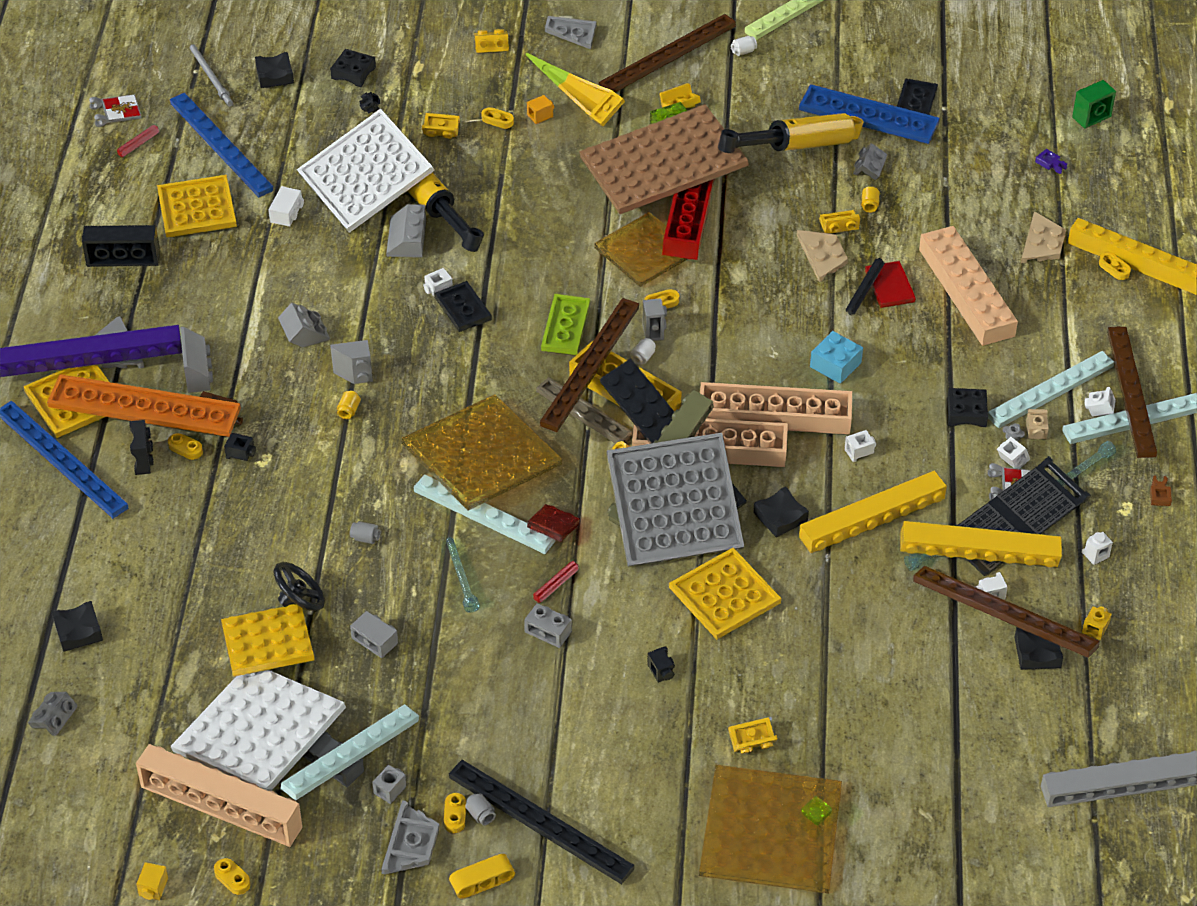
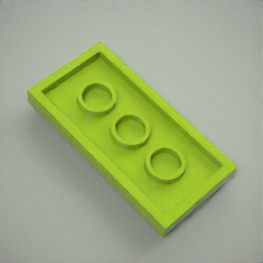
(565, 324)

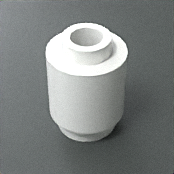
(744, 45)
(643, 351)

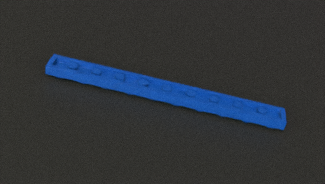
(221, 145)
(63, 460)

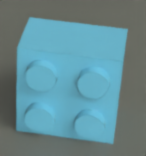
(836, 357)

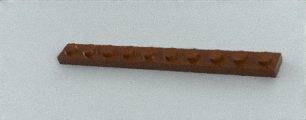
(668, 53)
(589, 365)
(1132, 392)
(1006, 611)

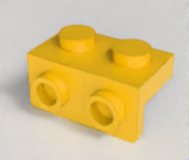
(491, 41)
(680, 94)
(441, 125)
(840, 221)
(752, 735)

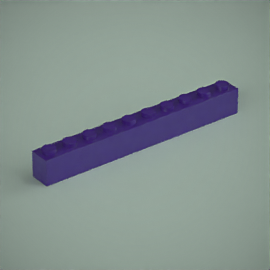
(90, 350)

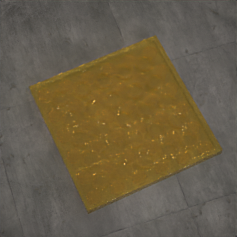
(481, 451)
(762, 836)

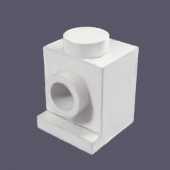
(437, 281)
(1101, 402)
(859, 445)
(1013, 453)
(1097, 543)
(994, 586)

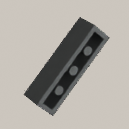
(324, 745)

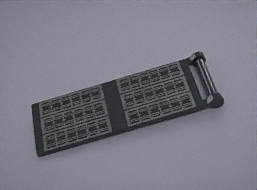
(1027, 506)

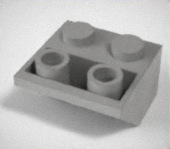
(303, 326)

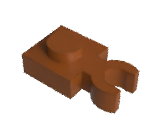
(1160, 493)

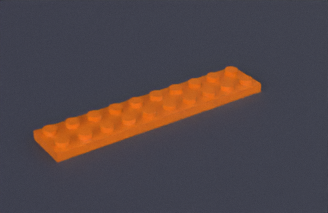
(145, 404)

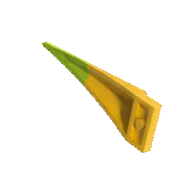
(591, 98)

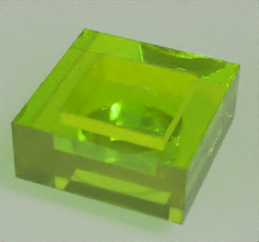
(816, 810)

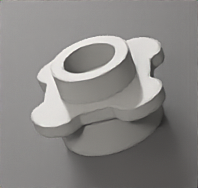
(1013, 431)

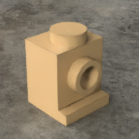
(1037, 424)

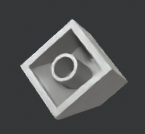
(352, 361)

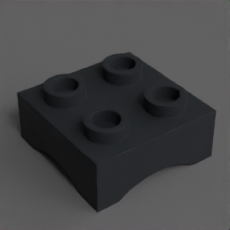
(353, 67)
(274, 70)
(967, 407)
(141, 447)
(780, 512)
(77, 626)
(1036, 651)

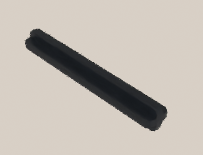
(865, 286)

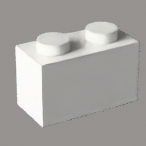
(285, 206)

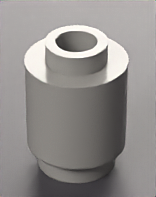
(365, 532)
(480, 809)

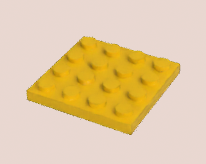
(196, 206)
(58, 420)
(725, 593)
(267, 639)

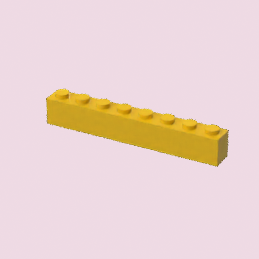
(1136, 254)
(872, 511)
(980, 544)

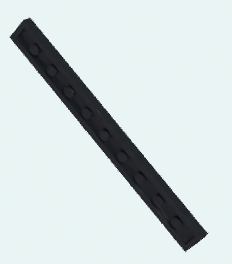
(542, 822)

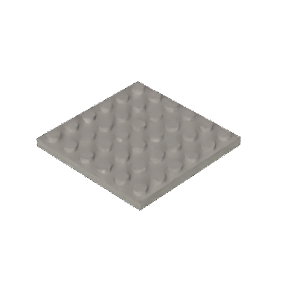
(674, 499)

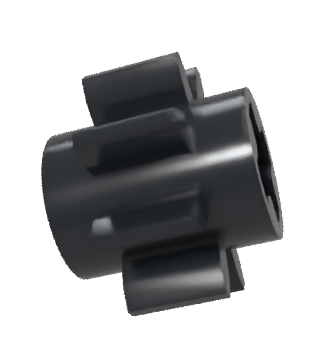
(369, 102)

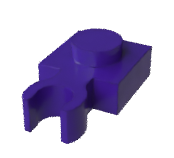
(1050, 160)

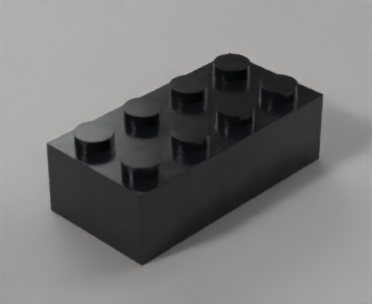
(121, 245)

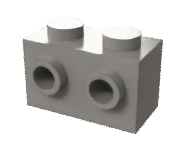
(654, 319)
(548, 625)
(374, 634)

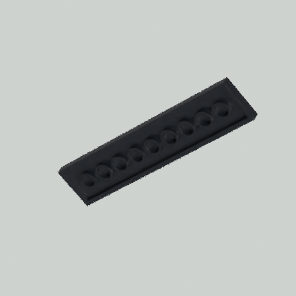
(644, 404)

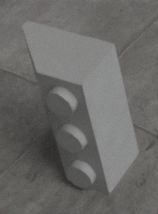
(407, 232)
(196, 361)

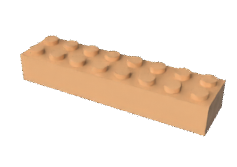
(968, 285)
(799, 407)
(743, 440)
(219, 795)

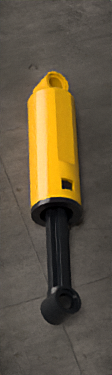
(797, 133)
(440, 203)

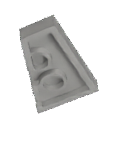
(572, 30)

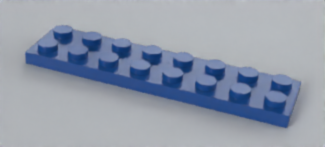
(875, 114)

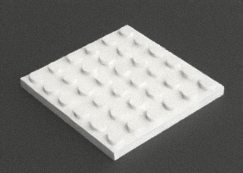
(365, 170)
(258, 727)

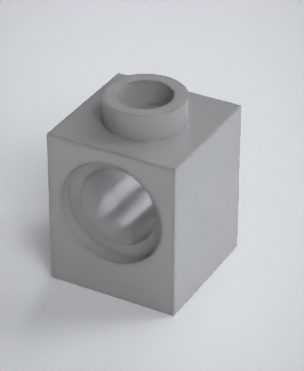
(387, 790)

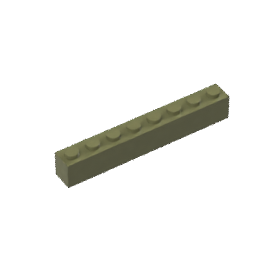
(684, 425)

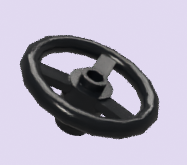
(296, 589)

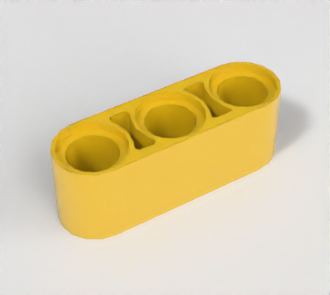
(482, 876)

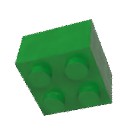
(1094, 104)

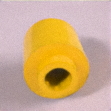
(870, 199)
(348, 404)

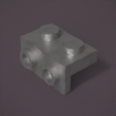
(870, 161)
(53, 712)

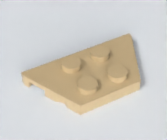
(1043, 240)
(822, 252)

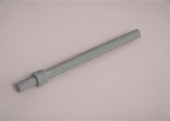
(222, 92)

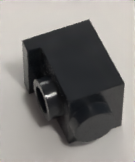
(239, 447)
(661, 664)

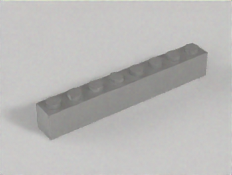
(1120, 779)

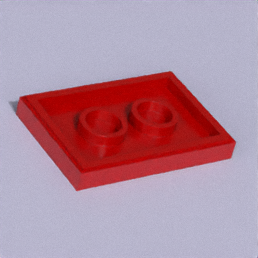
(892, 286)

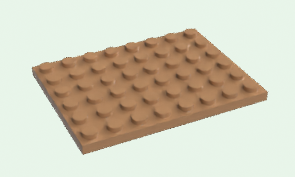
(661, 159)

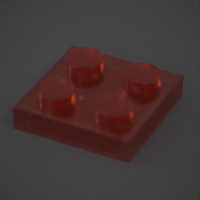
(553, 522)

